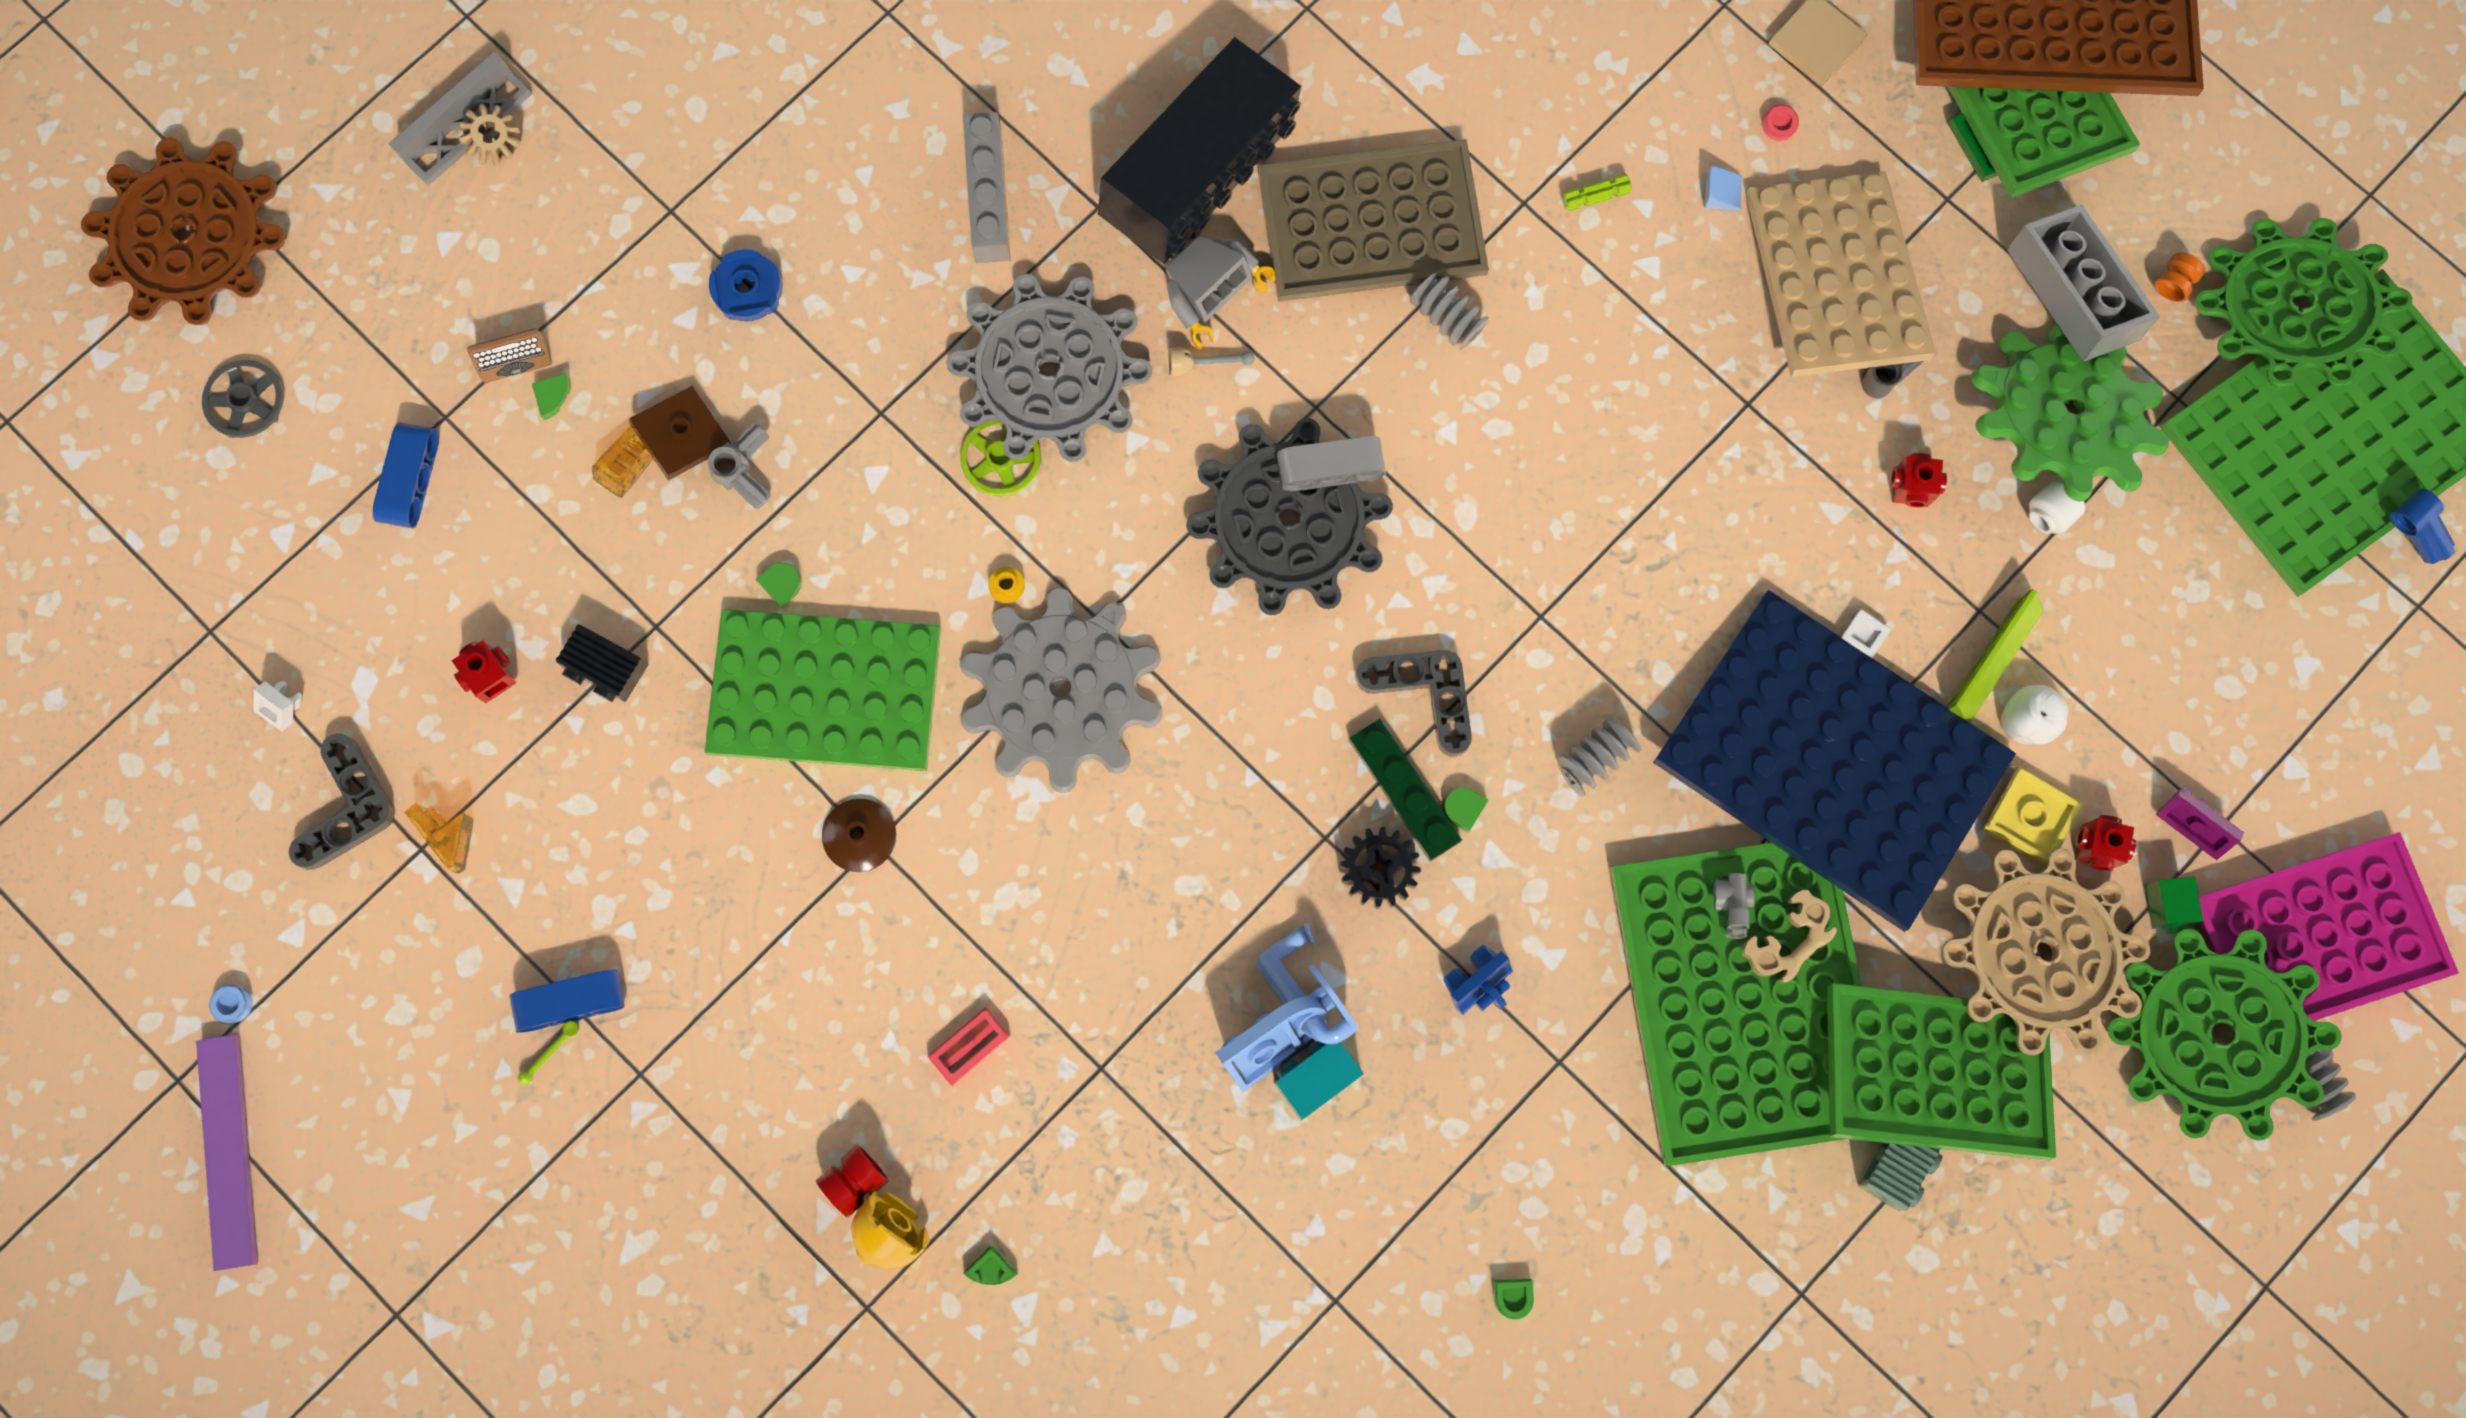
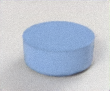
(230, 1004)

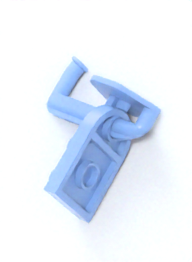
(1291, 1026)

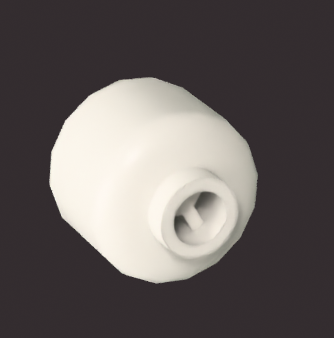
(2053, 510)

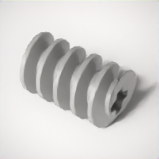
(1448, 311)
(1596, 754)
(2333, 1100)

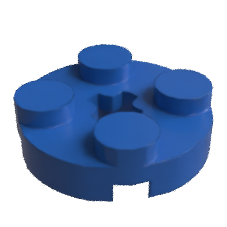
(756, 303)

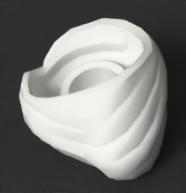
(2035, 715)

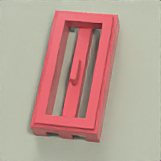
(944, 1067)

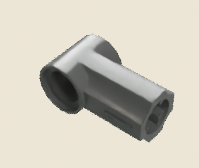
(1895, 374)

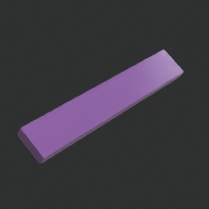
(226, 1152)

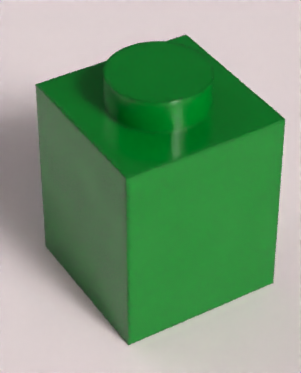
(2174, 904)

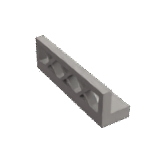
(450, 110)

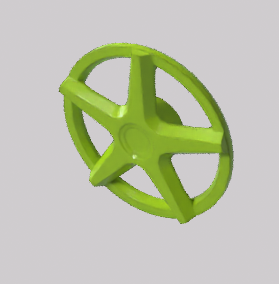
(997, 461)

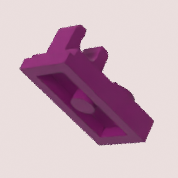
(2200, 823)

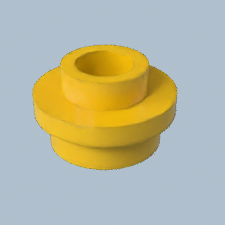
(1012, 594)

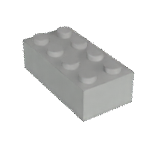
(2083, 283)

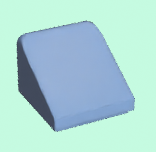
(1722, 189)

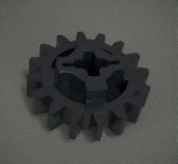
(1396, 862)

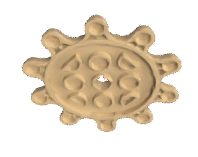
(2084, 945)

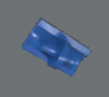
(1482, 987)

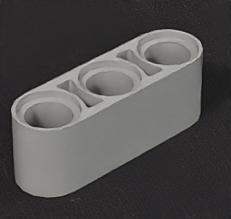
(1331, 463)

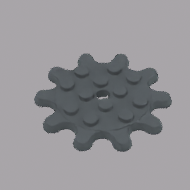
(1278, 555)

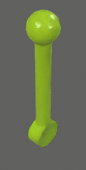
(569, 1030)

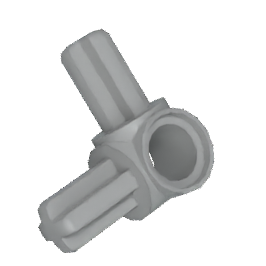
(739, 478)

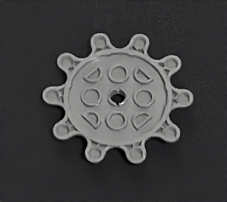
(1044, 331)
(1066, 728)

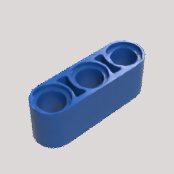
(405, 475)
(566, 1001)

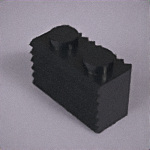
(600, 663)

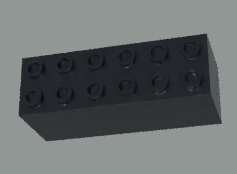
(1199, 151)

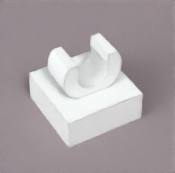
(274, 706)

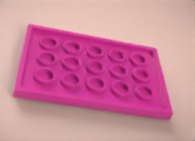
(2346, 915)

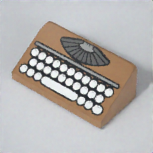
(510, 355)

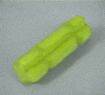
(1597, 192)

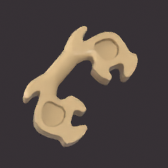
(1811, 913)

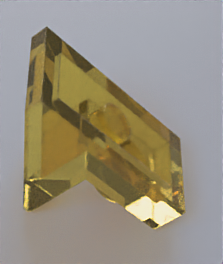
(448, 843)

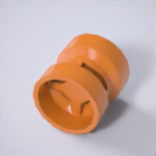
(2177, 281)

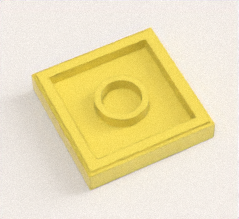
(2032, 816)

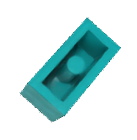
(1317, 1078)

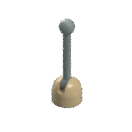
(1182, 361)

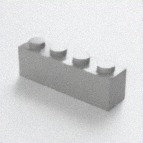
(986, 187)

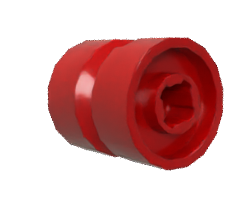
(852, 1180)

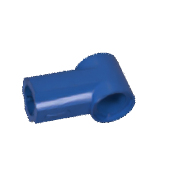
(2421, 521)

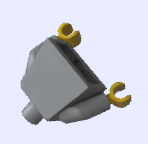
(1208, 277)

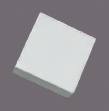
(1865, 633)

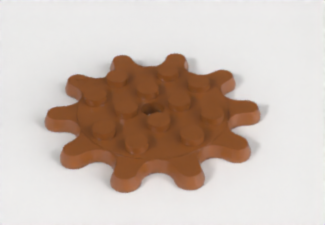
(160, 203)

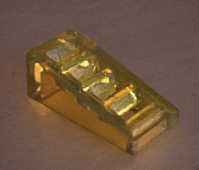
(623, 478)

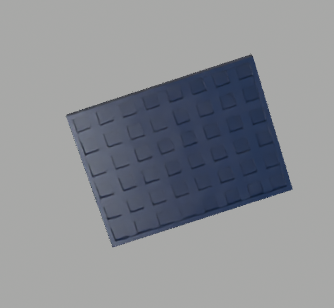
(1835, 760)

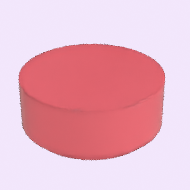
(1780, 122)

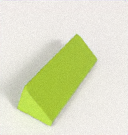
(1997, 656)

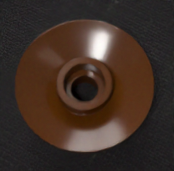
(866, 852)

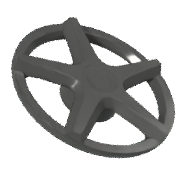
(243, 399)

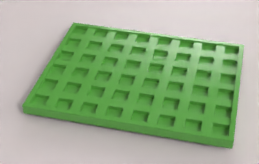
(2326, 465)

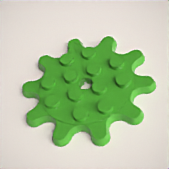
(2313, 267)
(2047, 435)
(2267, 1025)

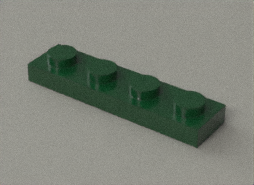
(1405, 790)

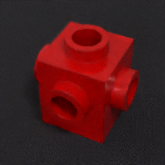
(1918, 480)
(483, 670)
(2097, 850)

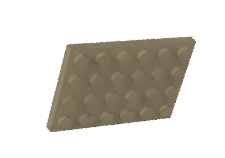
(1372, 220)

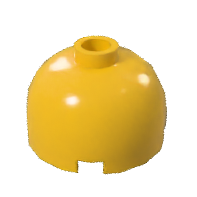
(886, 1232)

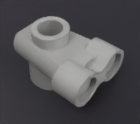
(1734, 897)

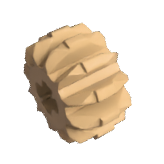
(502, 131)

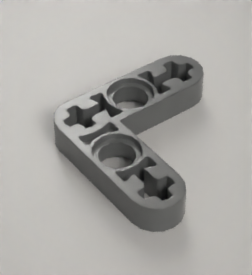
(1427, 678)
(358, 803)

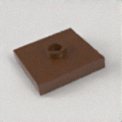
(679, 432)

